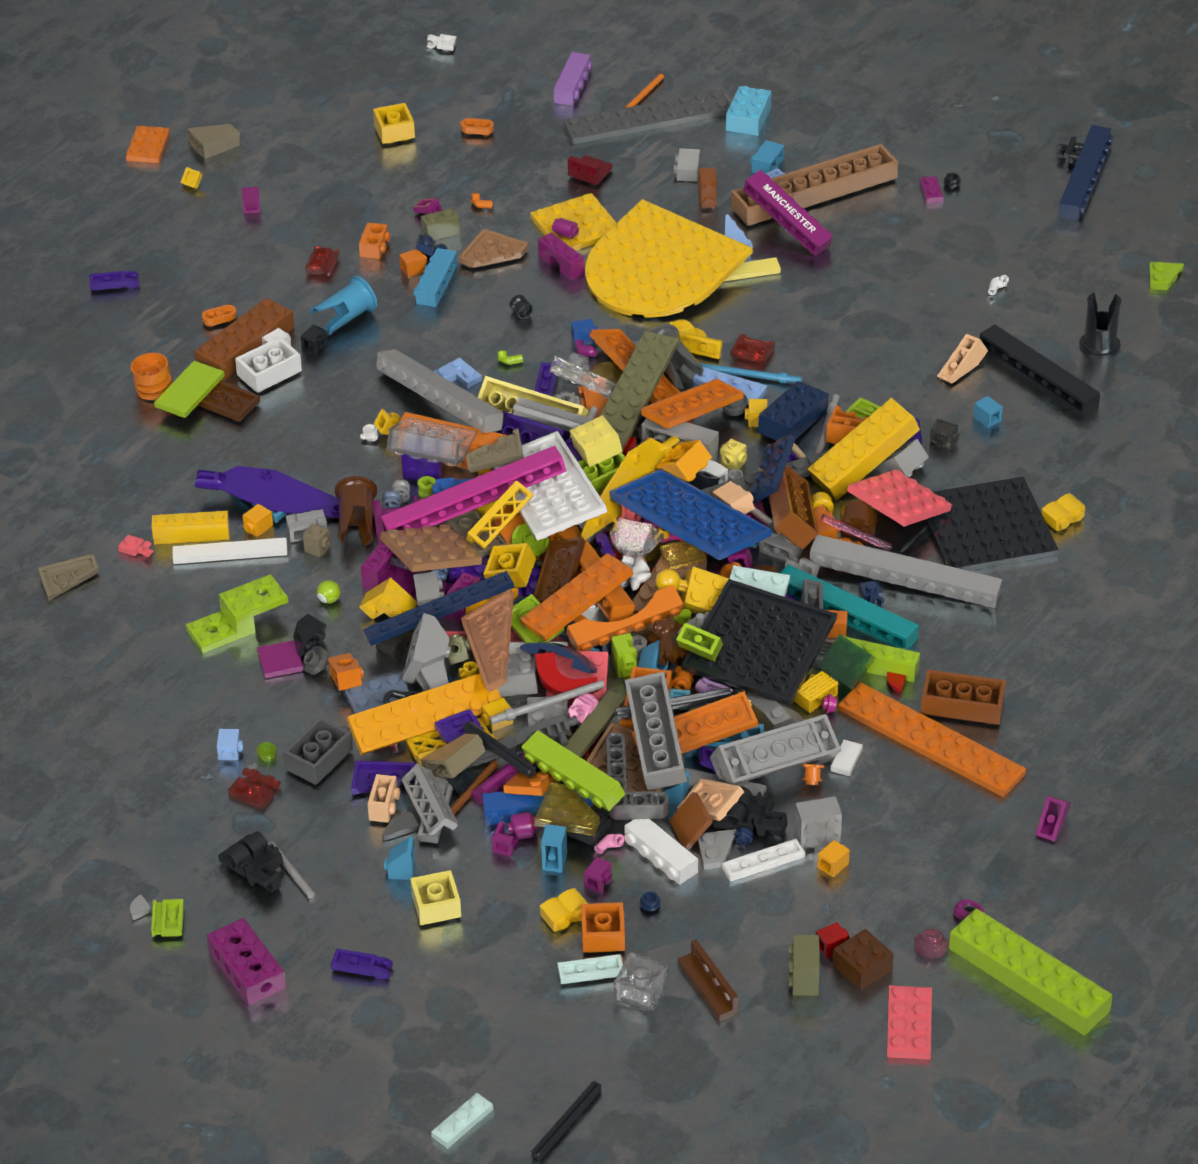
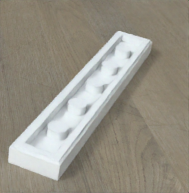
(229, 550)

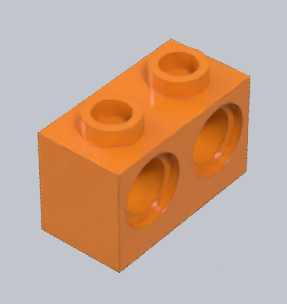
(374, 240)

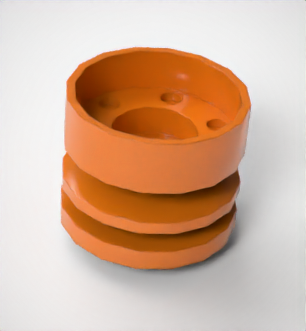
(151, 375)

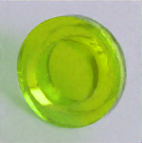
(266, 751)

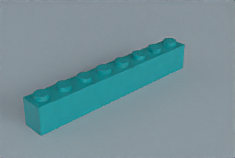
(860, 613)

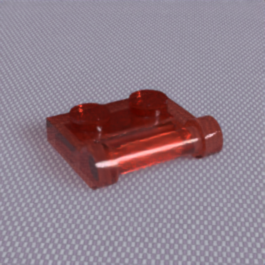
(752, 349)

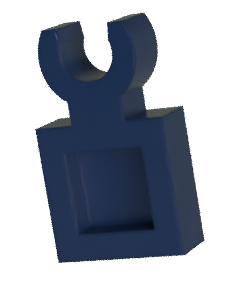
(872, 592)

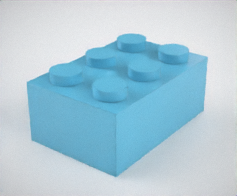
(748, 110)

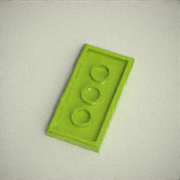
(189, 389)

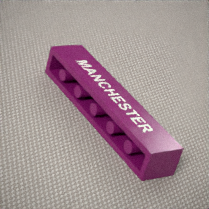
(788, 213)

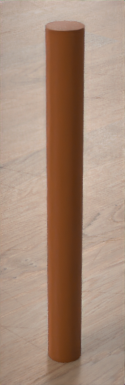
(478, 781)

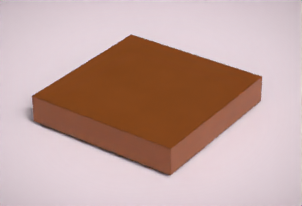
(690, 821)

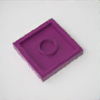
(279, 659)

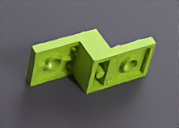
(236, 613)

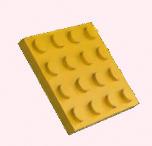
(585, 211)

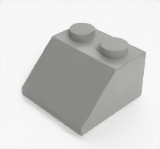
(905, 459)

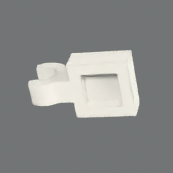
(443, 42)

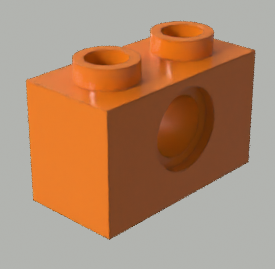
(345, 671)

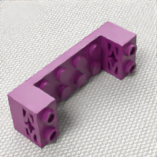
(378, 569)

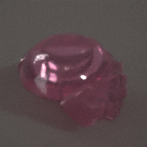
(931, 943)

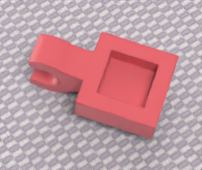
(134, 545)

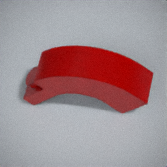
(553, 680)

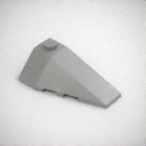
(770, 712)

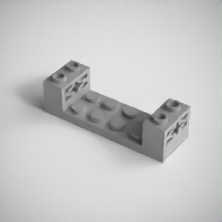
(776, 751)

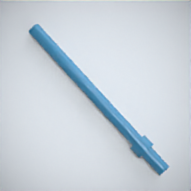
(782, 377)

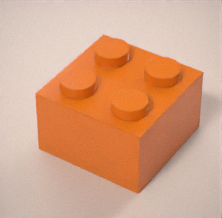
(603, 927)

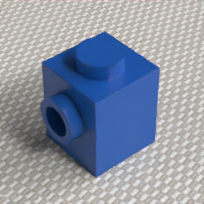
(581, 330)

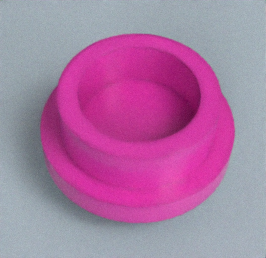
(829, 703)

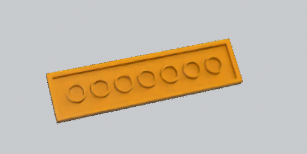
(418, 713)

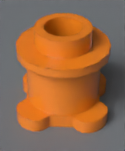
(682, 679)
(812, 773)

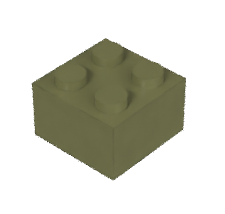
(804, 965)

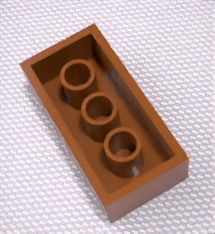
(963, 696)

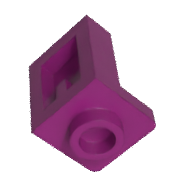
(427, 206)

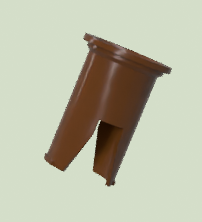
(356, 506)

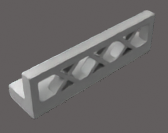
(431, 794)

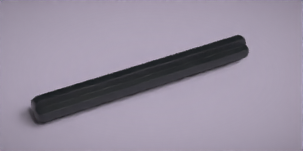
(501, 750)
(566, 1120)

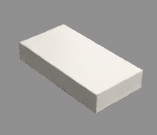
(847, 758)

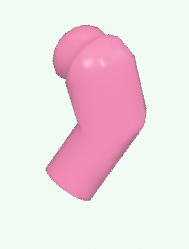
(609, 841)

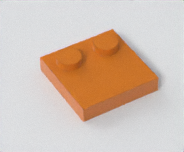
(526, 785)

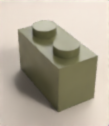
(441, 224)

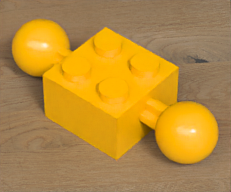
(698, 589)

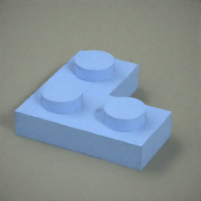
(461, 371)

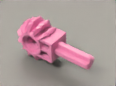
(582, 707)

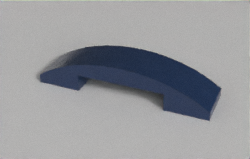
(580, 661)

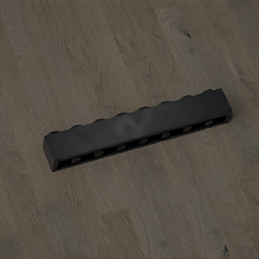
(1040, 370)

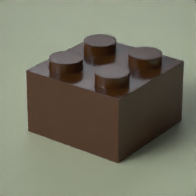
(863, 959)

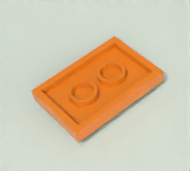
(148, 144)

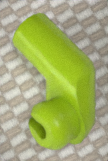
(509, 360)

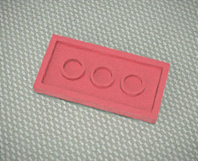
(909, 1022)

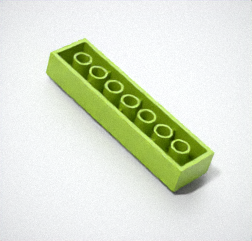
(1030, 971)

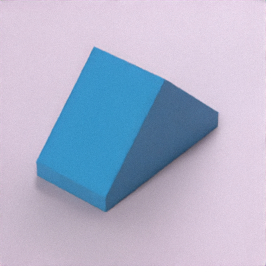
(677, 792)

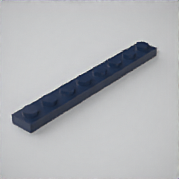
(439, 608)

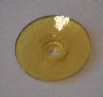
(607, 370)

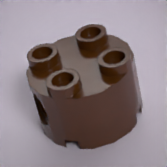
(860, 516)

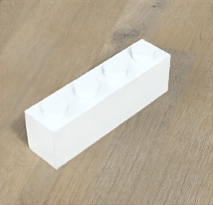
(661, 850)

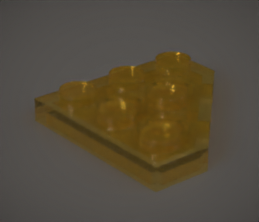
(567, 809)

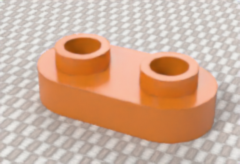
(477, 126)
(219, 315)

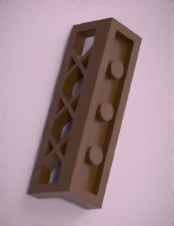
(709, 982)

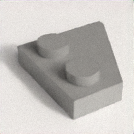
(715, 847)

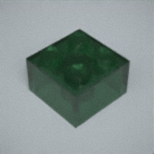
(846, 662)

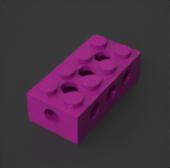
(252, 983)

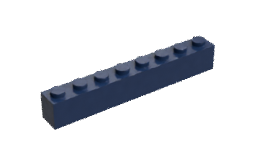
(1085, 173)

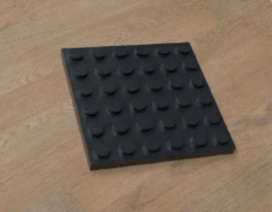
(991, 526)
(764, 640)

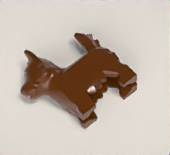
(668, 648)

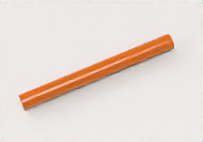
(645, 91)

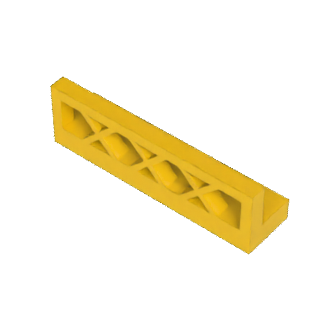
(496, 511)

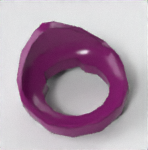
(959, 911)

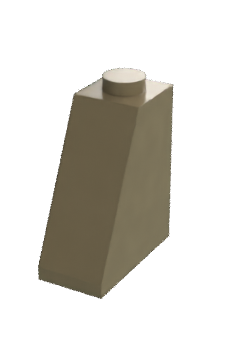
(213, 139)
(454, 756)

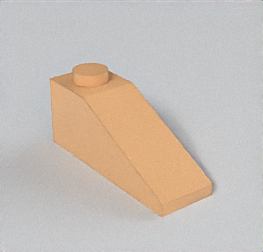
(964, 358)

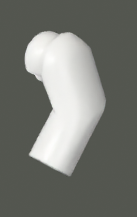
(997, 283)

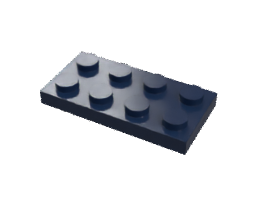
(771, 468)

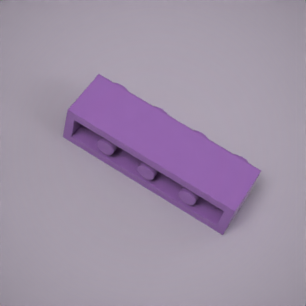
(572, 78)

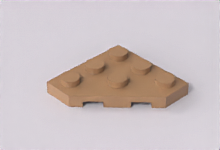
(492, 248)

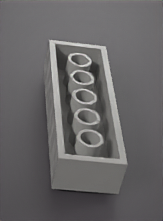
(655, 731)

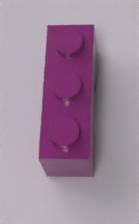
(570, 261)

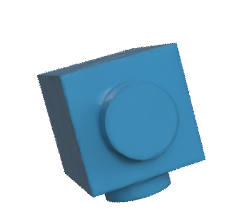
(988, 412)

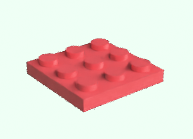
(599, 659)

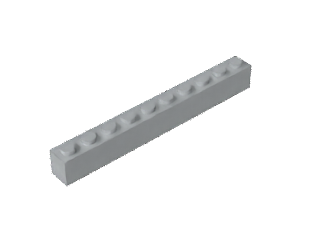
(440, 391)
(906, 571)

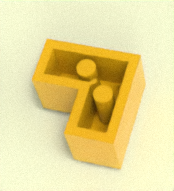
(387, 599)

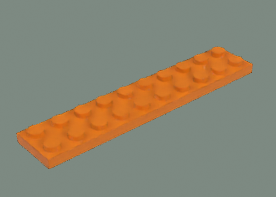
(932, 739)

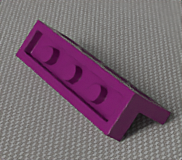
(496, 781)

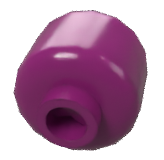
(522, 826)

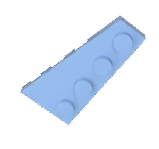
(751, 389)

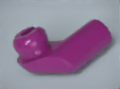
(585, 350)

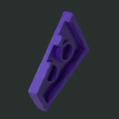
(366, 771)

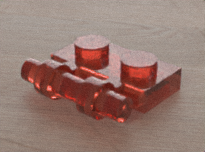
(251, 792)

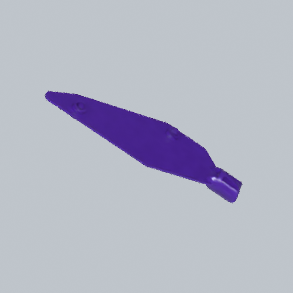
(269, 489)

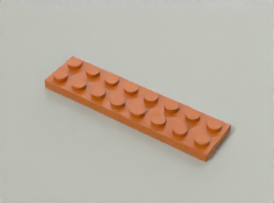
(620, 349)

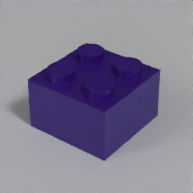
(416, 468)

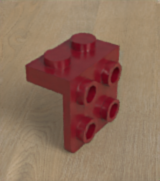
(588, 169)

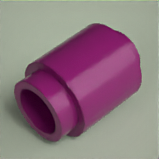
(565, 228)

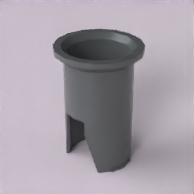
(681, 356)

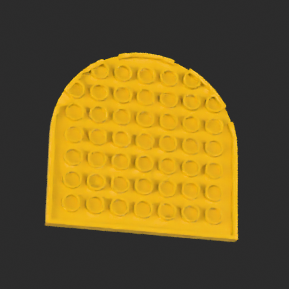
(659, 262)

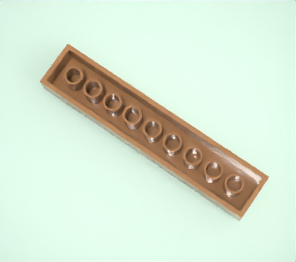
(824, 181)

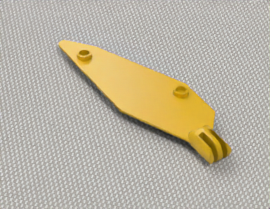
(636, 464)

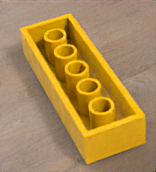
(863, 448)

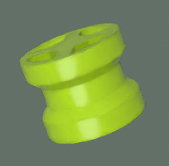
(425, 486)

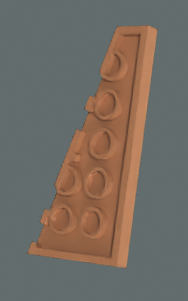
(489, 637)

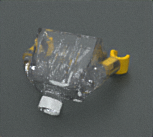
(635, 538)

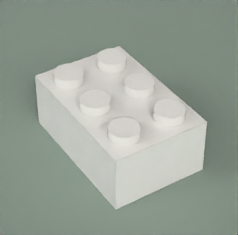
(268, 364)

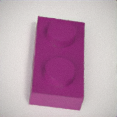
(931, 189)

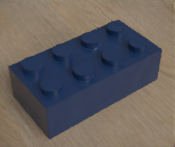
(793, 411)

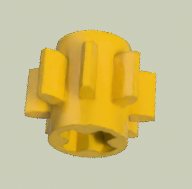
(469, 669)

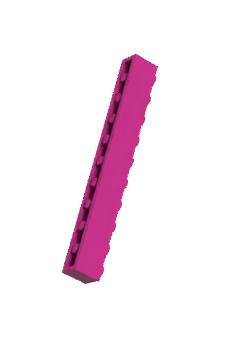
(476, 491)

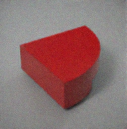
(896, 681)

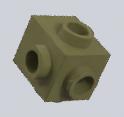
(464, 652)

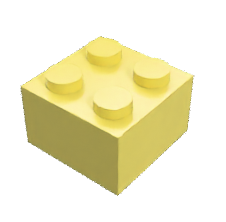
(596, 441)
(435, 897)

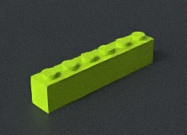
(573, 771)

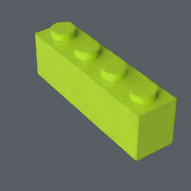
(891, 659)

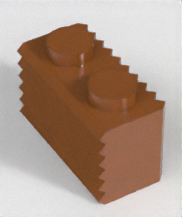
(707, 187)

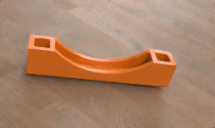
(589, 633)

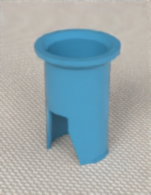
(348, 303)

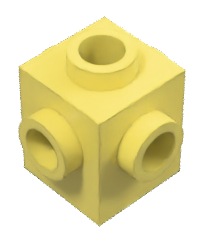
(733, 454)

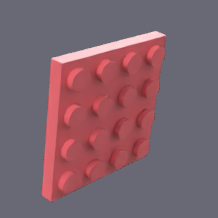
(899, 497)

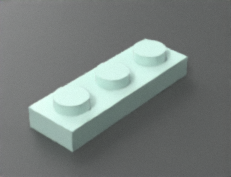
(589, 969)
(462, 1120)

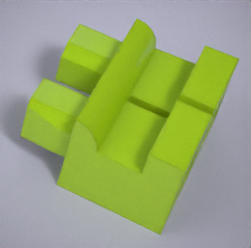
(623, 655)

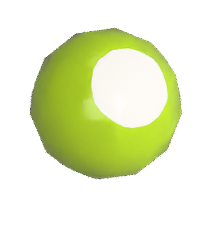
(328, 591)

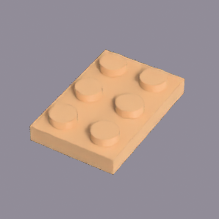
(716, 797)

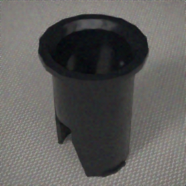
(1101, 329)

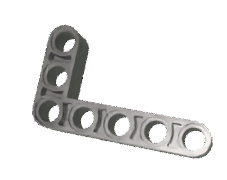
(633, 804)

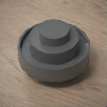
(736, 408)
(315, 660)

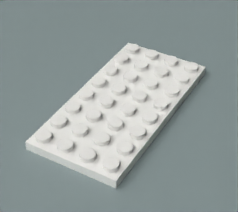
(560, 499)

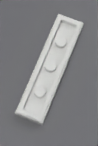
(763, 860)

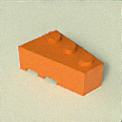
(841, 424)

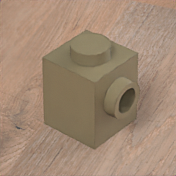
(316, 540)

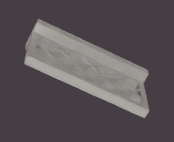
(548, 414)

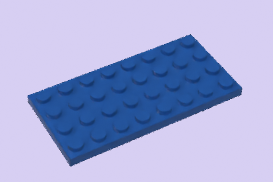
(690, 514)

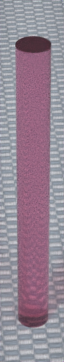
(856, 532)

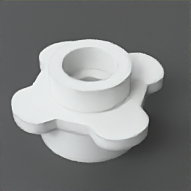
(370, 432)

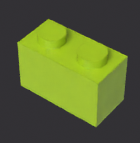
(699, 642)

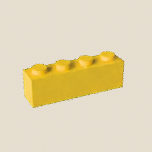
(190, 527)

